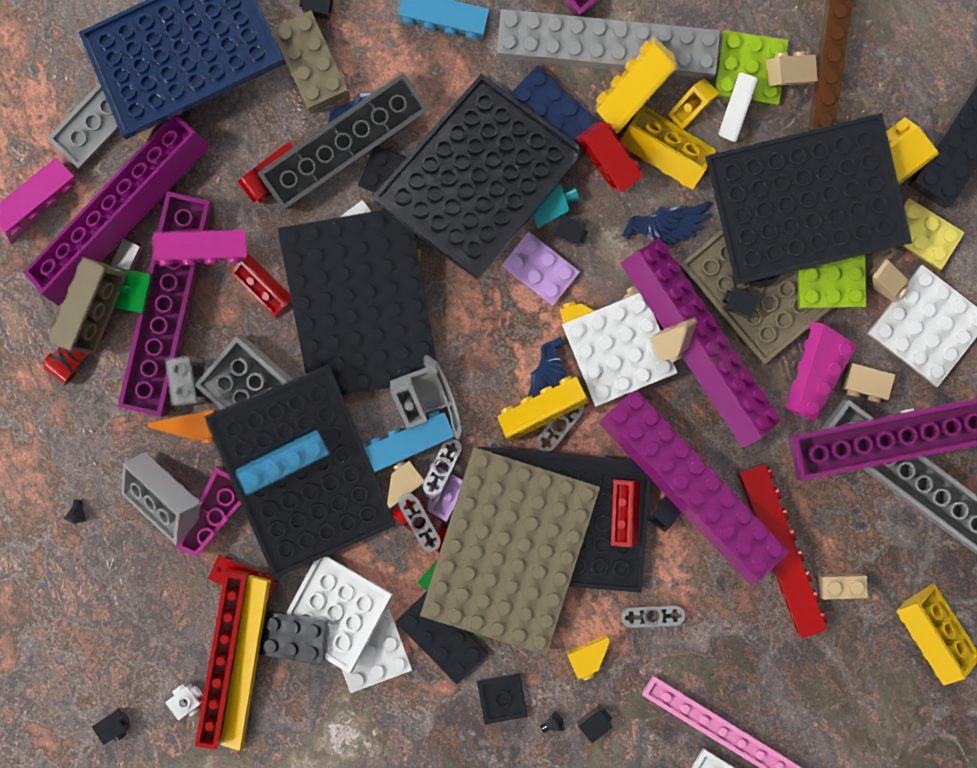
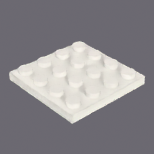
(927, 326)
(616, 349)
(349, 604)

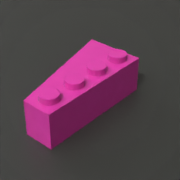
(33, 199)
(198, 247)
(819, 370)
(216, 507)

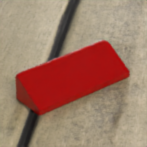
(262, 285)
(625, 513)

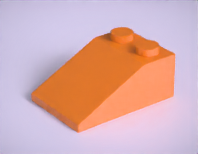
(188, 426)

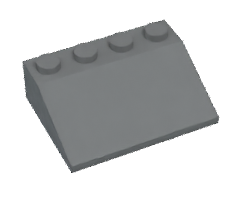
(240, 373)

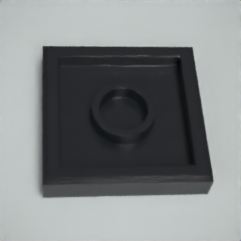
(502, 698)

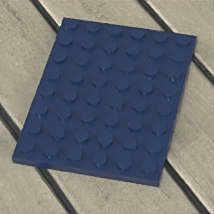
(177, 56)

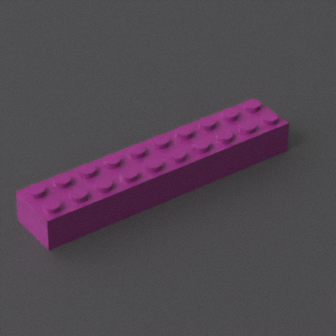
(117, 207)
(164, 323)
(709, 352)
(884, 439)
(693, 487)

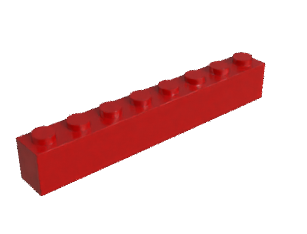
(789, 571)
(221, 659)

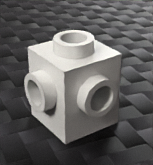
(178, 702)

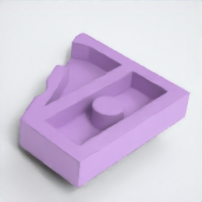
(444, 505)

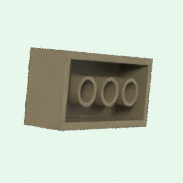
(310, 61)
(87, 306)

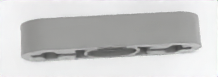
(553, 441)
(430, 479)
(432, 532)
(668, 610)

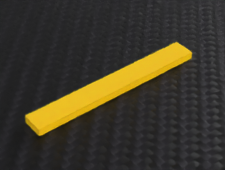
(245, 662)

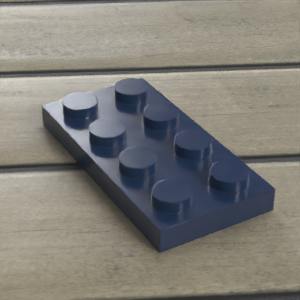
(553, 103)

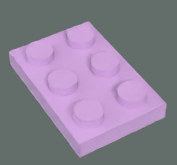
(540, 268)

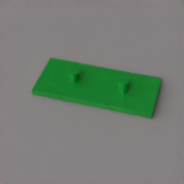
(134, 292)

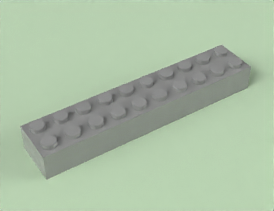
(602, 42)
(921, 485)

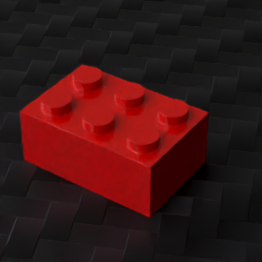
(609, 156)

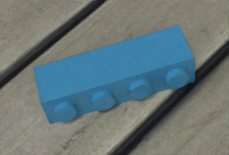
(446, 15)
(408, 442)
(281, 462)

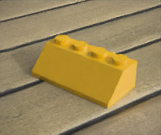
(635, 84)
(667, 147)
(909, 148)
(542, 409)
(939, 635)

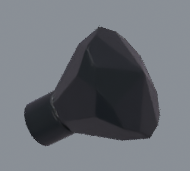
(76, 513)
(553, 723)

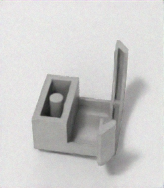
(424, 393)

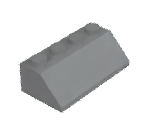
(159, 497)

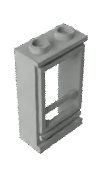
(182, 382)

